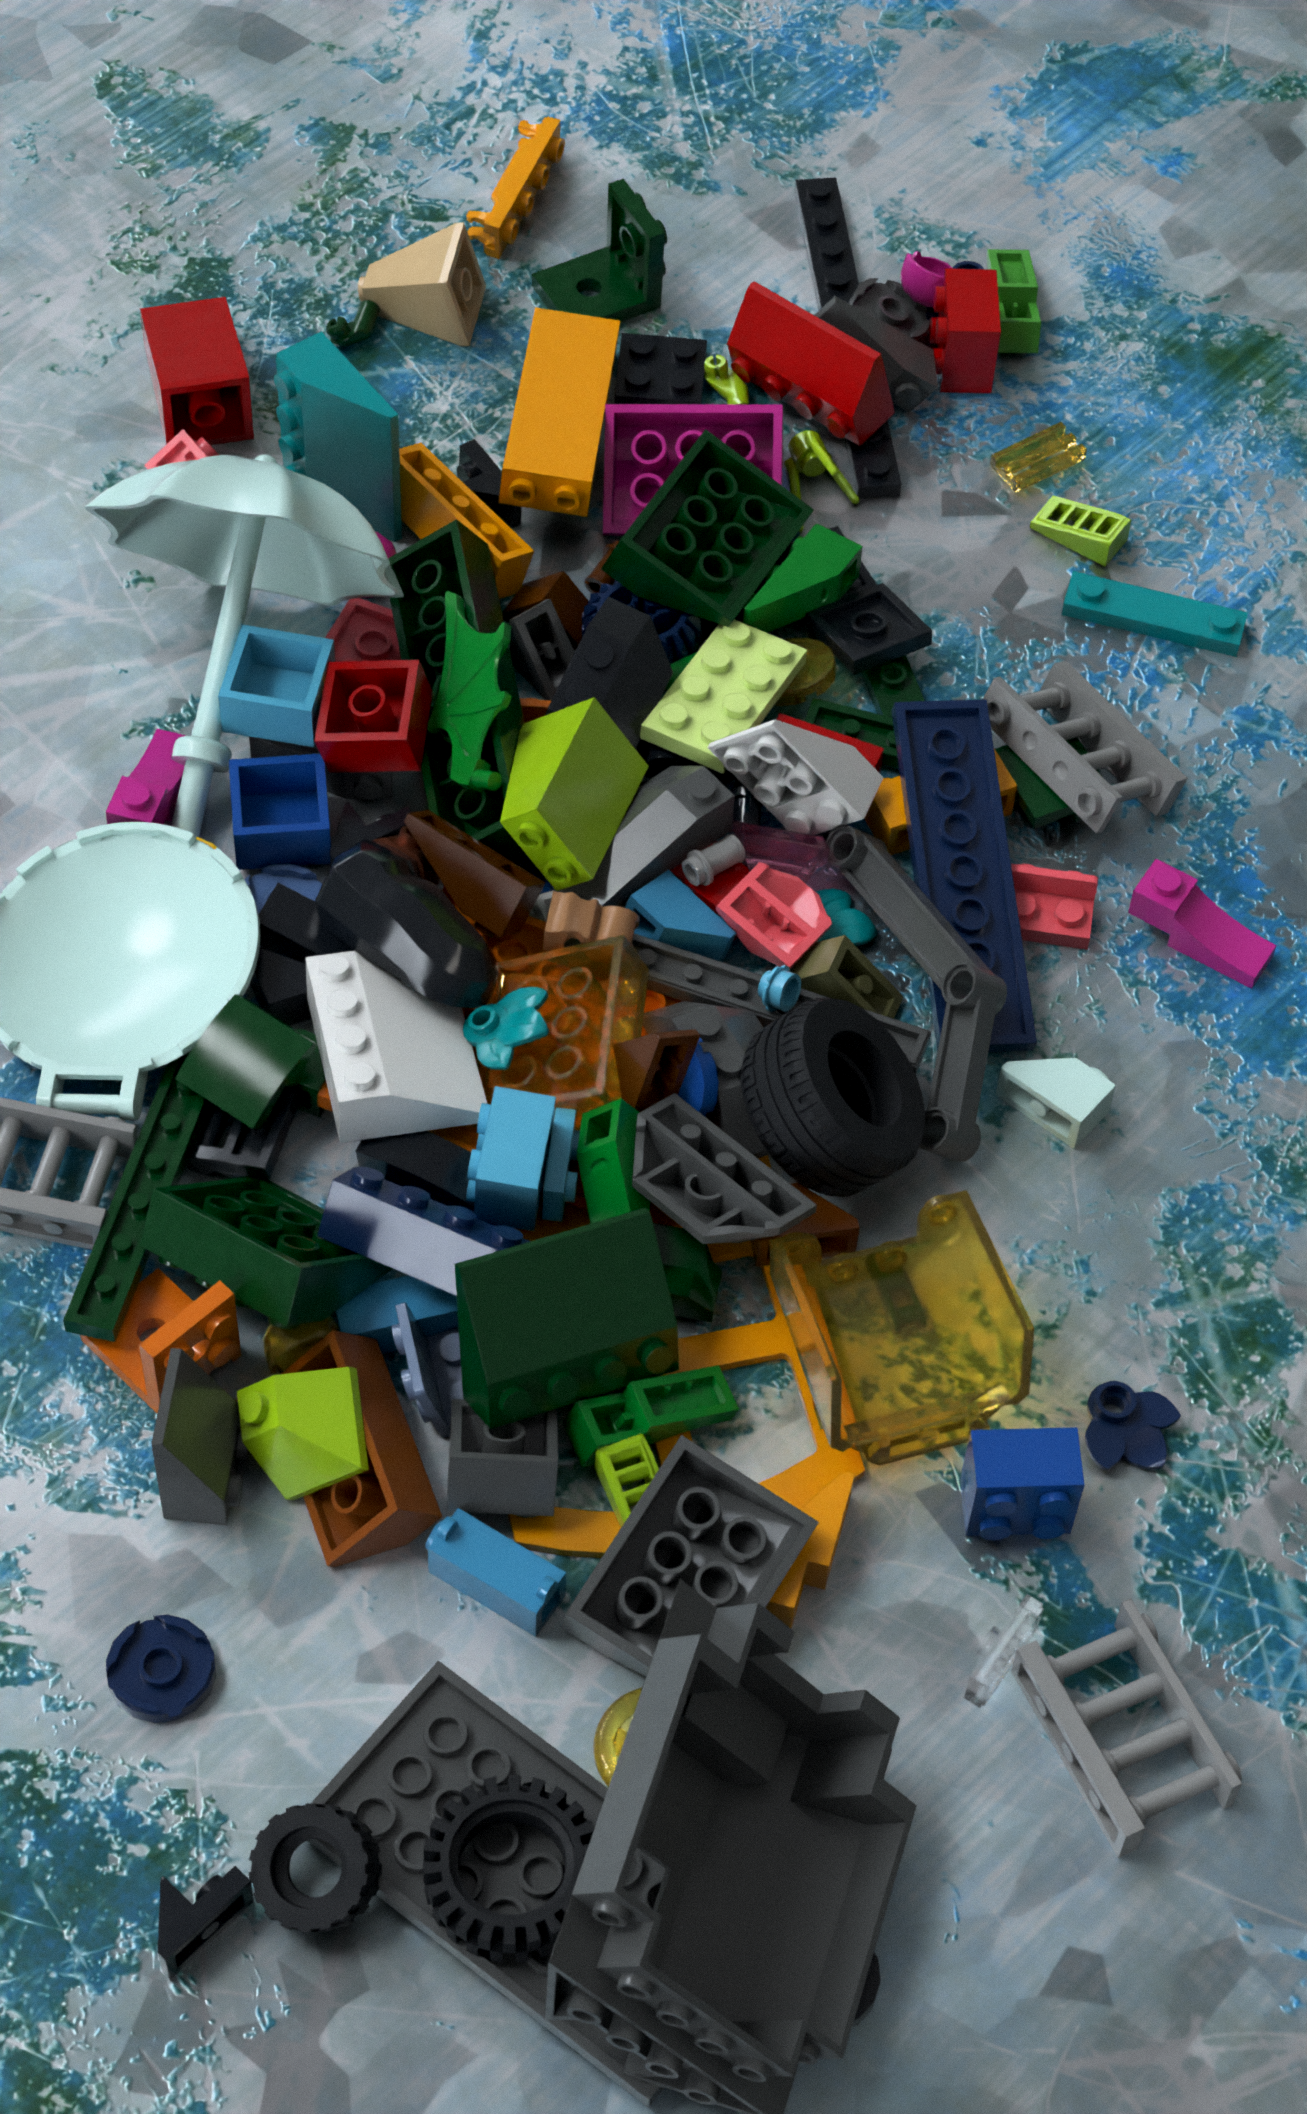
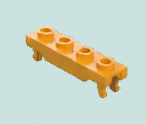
(518, 186)

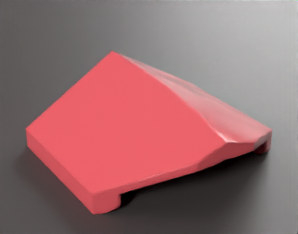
(775, 915)

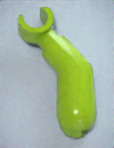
(725, 381)

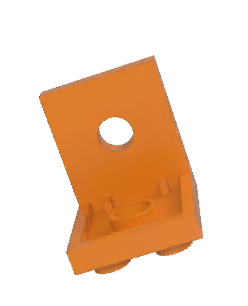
(201, 1328)

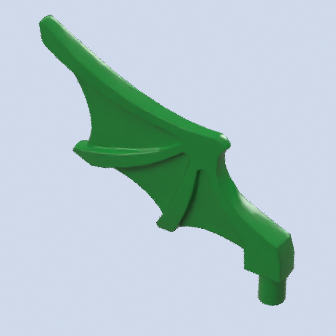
(469, 695)

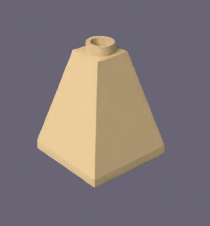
(430, 285)

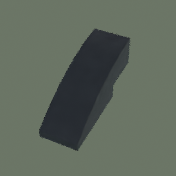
(420, 1162)

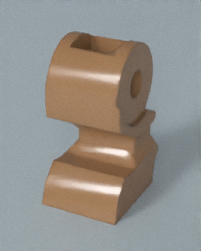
(585, 921)

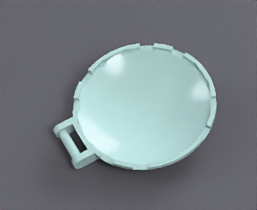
(120, 957)

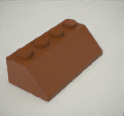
(392, 1498)

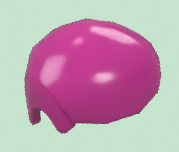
(920, 276)

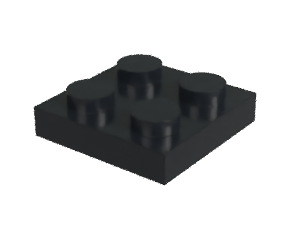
(660, 370)
(869, 628)

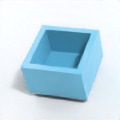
(275, 685)
(511, 1157)

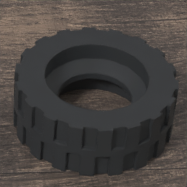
(272, 1861)

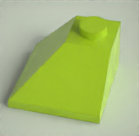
(305, 1428)

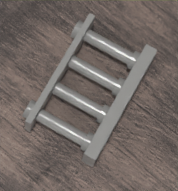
(1100, 728)
(33, 1211)
(1097, 1769)

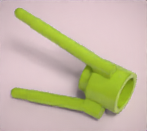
(812, 459)

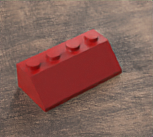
(809, 365)

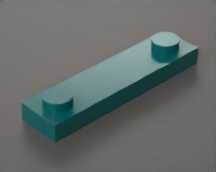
(1154, 613)

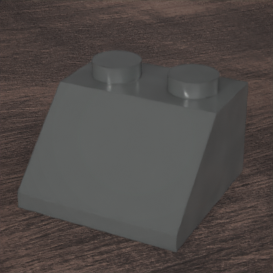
(502, 1467)

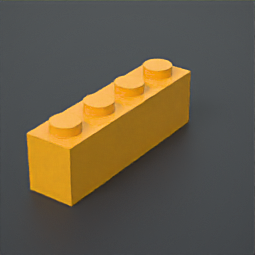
(437, 497)

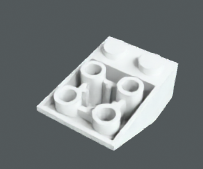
(801, 775)

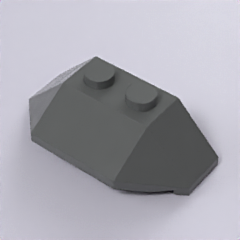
(726, 1036)
(709, 1178)

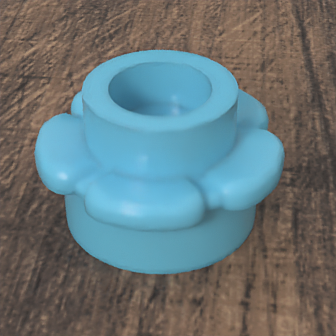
(779, 989)

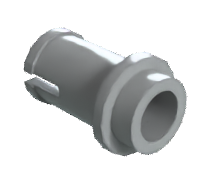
(703, 865)

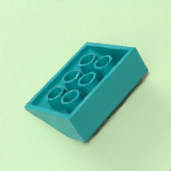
(339, 430)

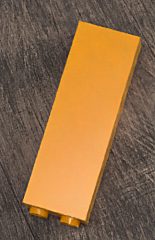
(559, 412)

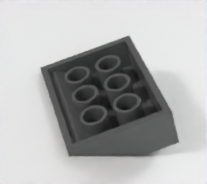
(694, 1526)

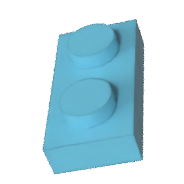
(559, 1181)

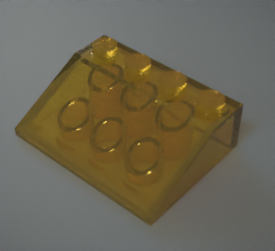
(591, 1005)

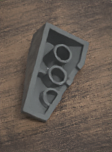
(665, 820)

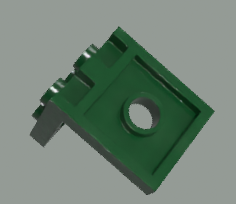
(623, 273)

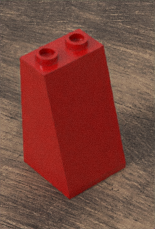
(198, 371)

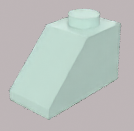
(1057, 1095)

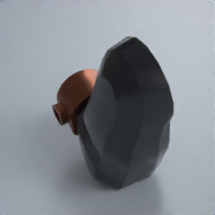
(391, 912)

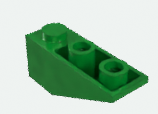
(811, 576)
(607, 1160)

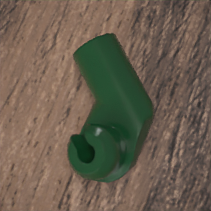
(346, 334)

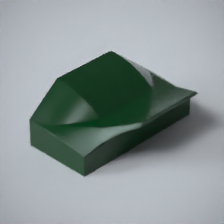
(689, 1272)

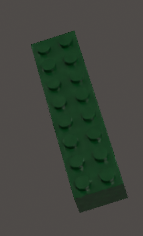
(457, 563)

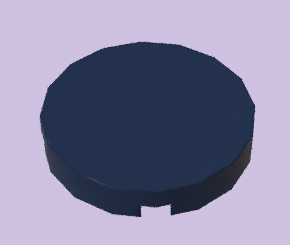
(161, 1669)

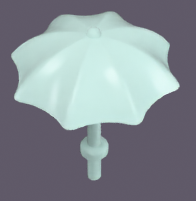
(241, 530)

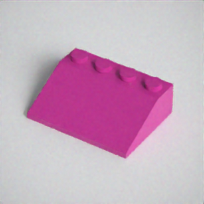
(652, 439)

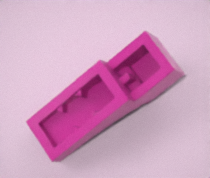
(152, 787)
(1198, 926)

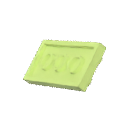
(723, 691)

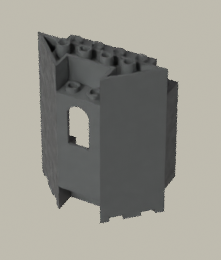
(772, 1858)

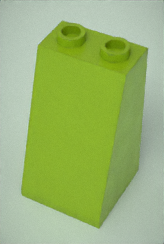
(570, 790)

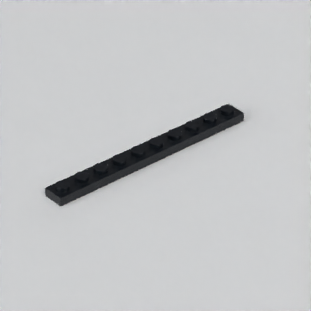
(834, 274)

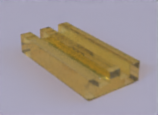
(1033, 452)

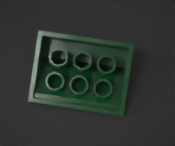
(708, 534)
(259, 1246)
(564, 1318)

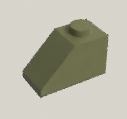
(844, 973)

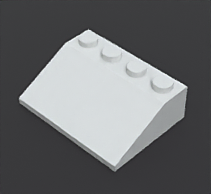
(388, 1051)

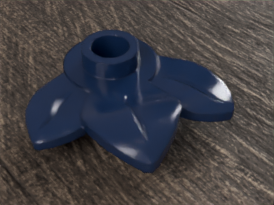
(1133, 1432)

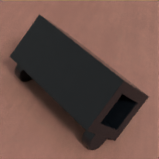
(293, 927)

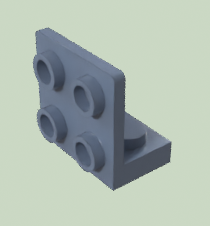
(433, 1368)

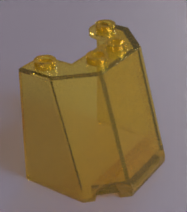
(907, 1335)

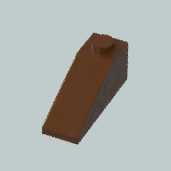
(477, 878)

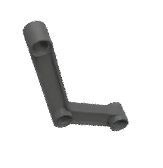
(966, 985)

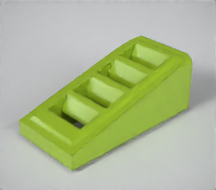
(1100, 543)
(623, 1464)

